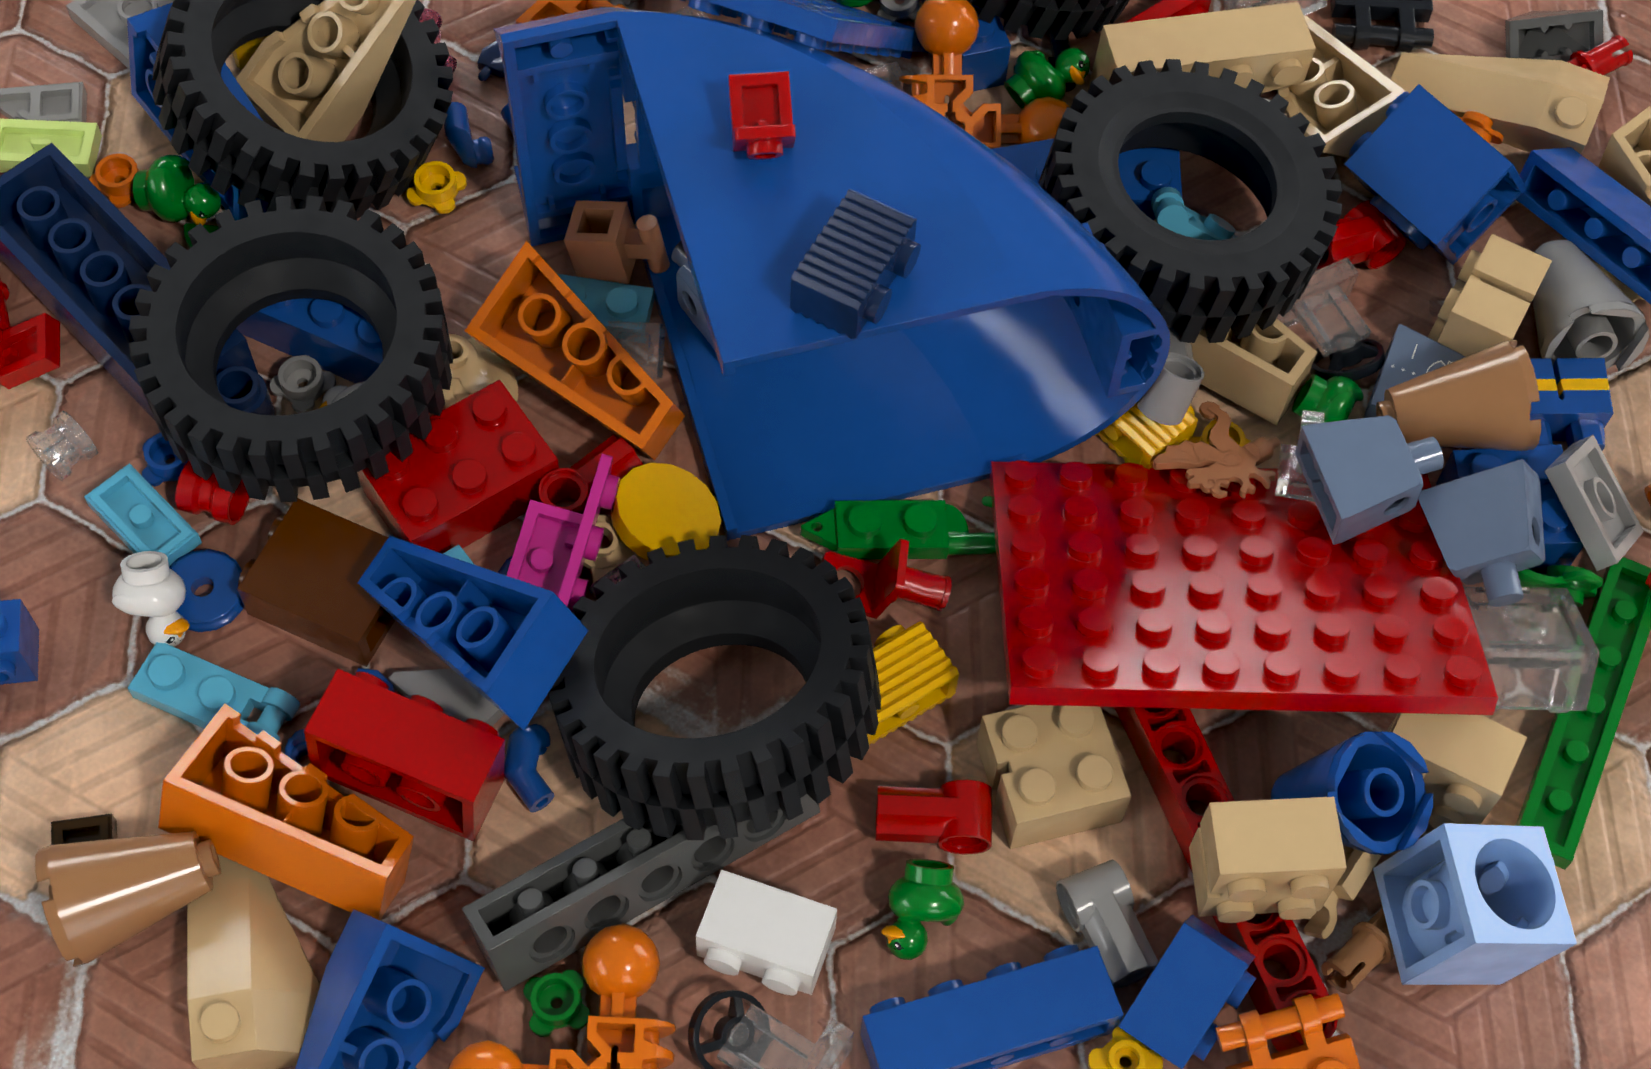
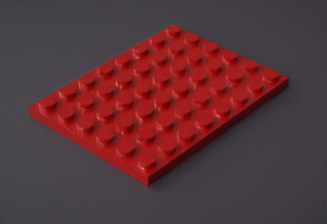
(1182, 599)

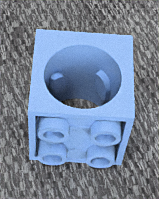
(1473, 905)

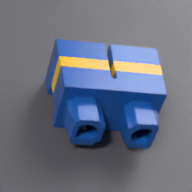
(1572, 399)

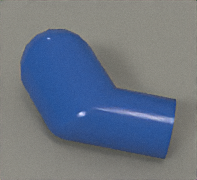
(459, 135)
(521, 765)

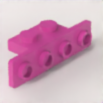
(559, 540)

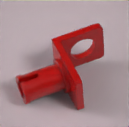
(893, 580)

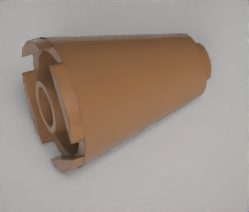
(1471, 402)
(120, 887)

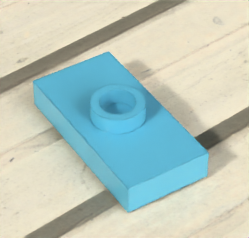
(141, 515)

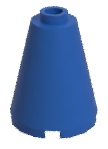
(1374, 788)

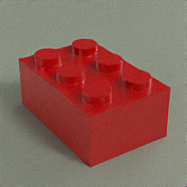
(466, 474)
(406, 752)

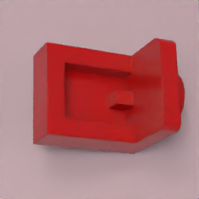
(761, 114)
(29, 350)

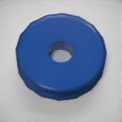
(223, 602)

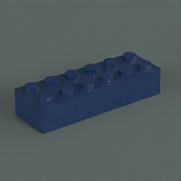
(84, 261)

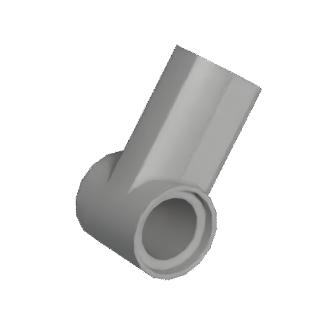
(1175, 386)
(1102, 907)

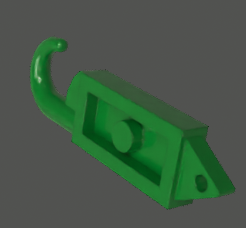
(873, 527)

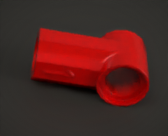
(1364, 237)
(576, 481)
(953, 816)

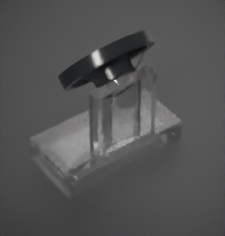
(1335, 323)
(762, 1041)

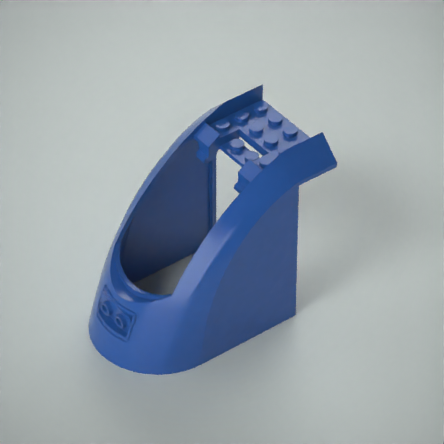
(991, 349)

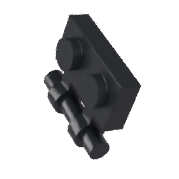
(1401, 36)

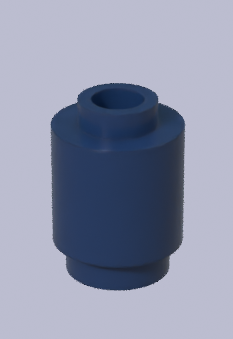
(245, 390)

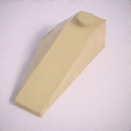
(325, 66)
(1339, 94)
(1528, 100)
(245, 976)

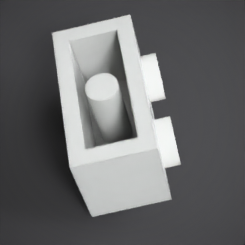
(765, 934)

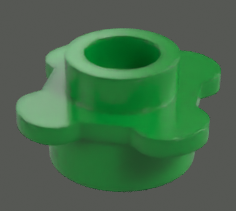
(551, 986)

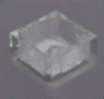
(1536, 650)

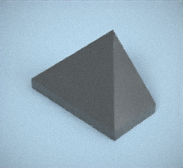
(1553, 33)

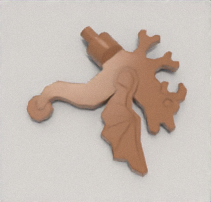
(1222, 456)

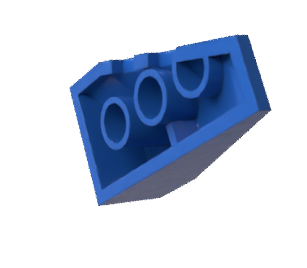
(385, 999)

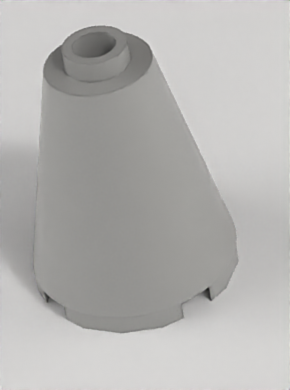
(1584, 311)

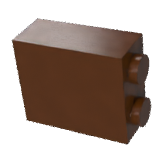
(310, 582)

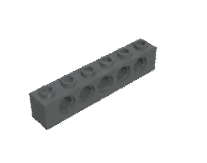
(600, 886)

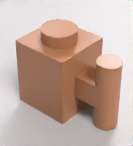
(607, 244)

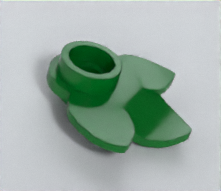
(1579, 581)

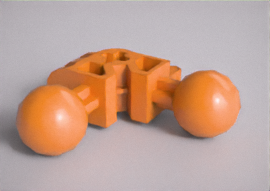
(947, 32)
(619, 967)

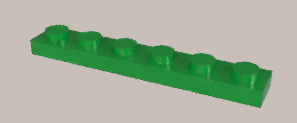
(1581, 740)

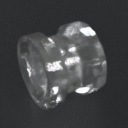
(62, 445)

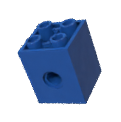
(1434, 175)

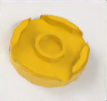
(662, 507)

